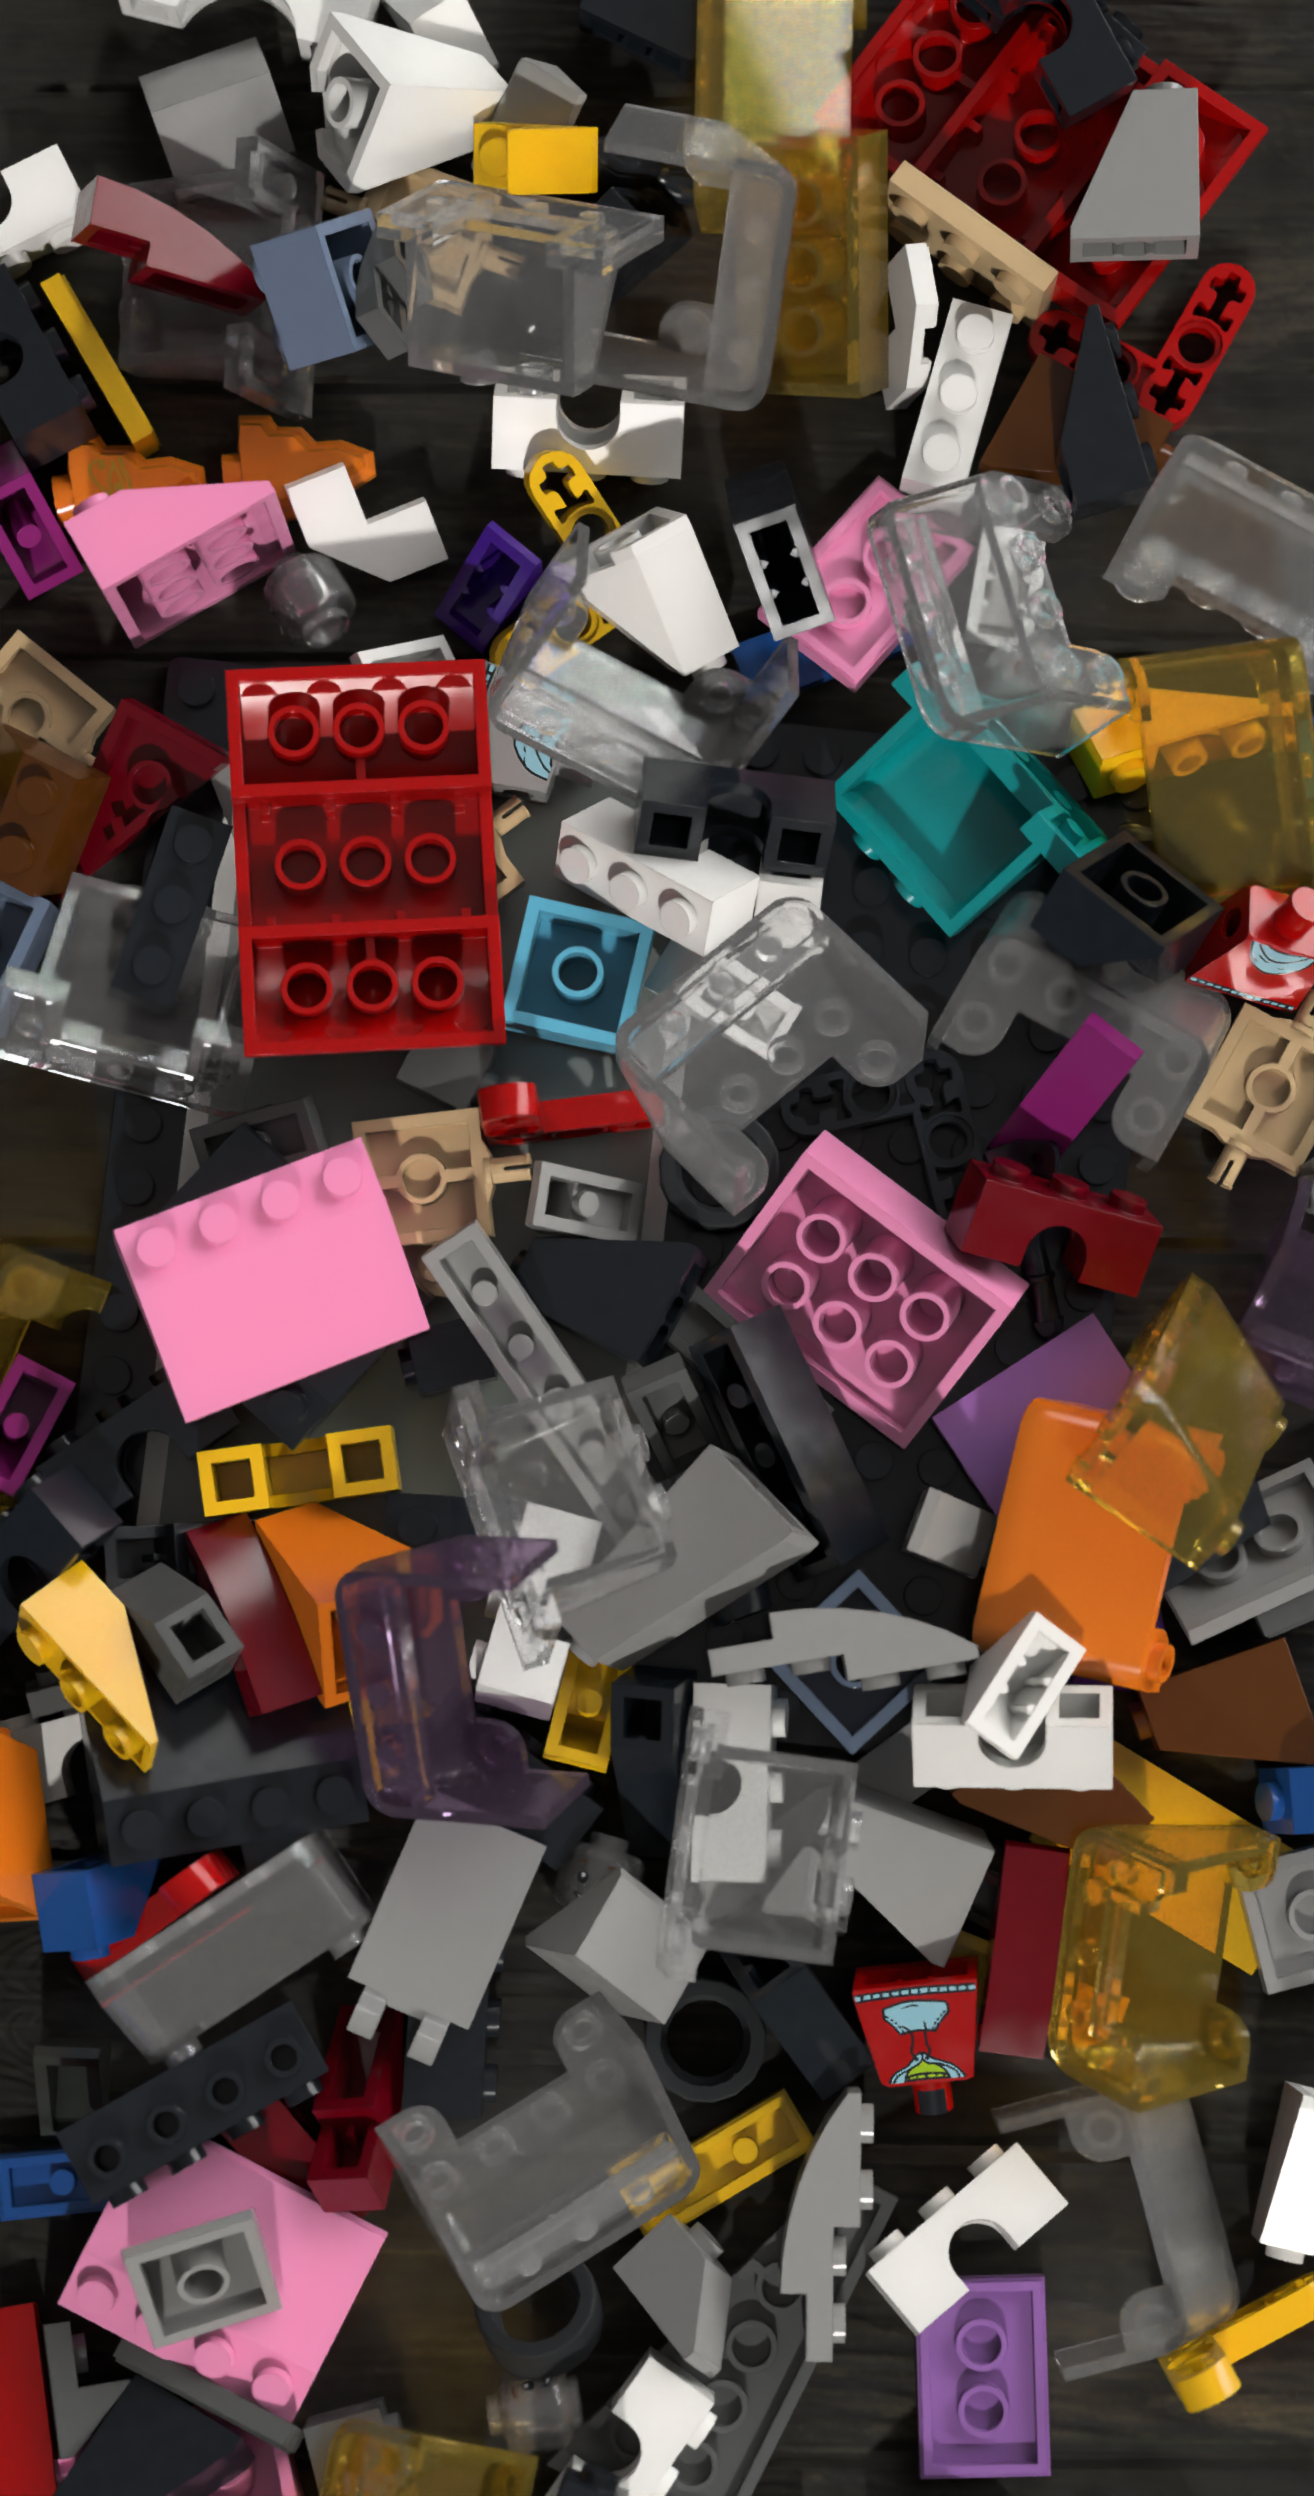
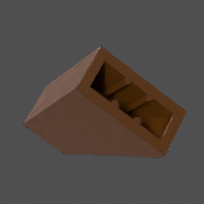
(1033, 424)
(1231, 1707)
(1057, 1813)

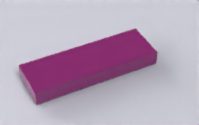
(1072, 1086)

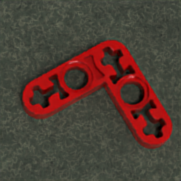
(1145, 371)
(516, 1116)
(168, 1905)

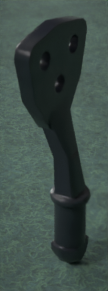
(1037, 1266)

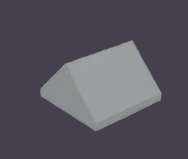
(211, 103)
(610, 1946)
(202, 2278)

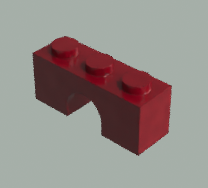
(1005, 1207)

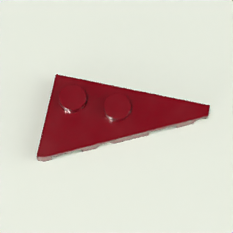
(151, 768)

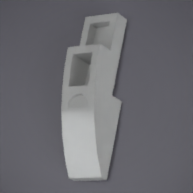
(870, 1642)
(826, 2196)

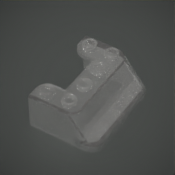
(1227, 540)
(985, 619)
(1171, 1022)
(753, 1028)
(553, 2170)

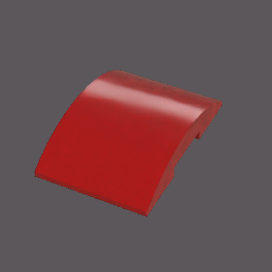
(981, 128)
(365, 858)

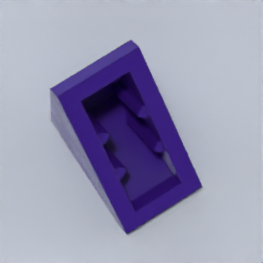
(489, 587)

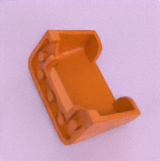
(1073, 1558)

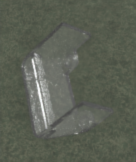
(723, 349)
(609, 715)
(234, 1949)
(1180, 2211)

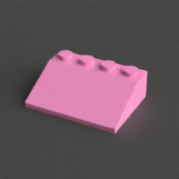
(178, 548)
(271, 1279)
(867, 1287)
(313, 2257)

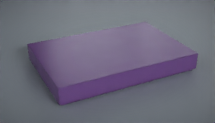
(984, 1424)
(985, 2382)

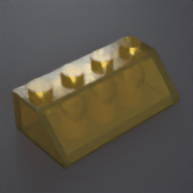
(837, 267)

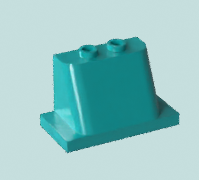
(958, 817)

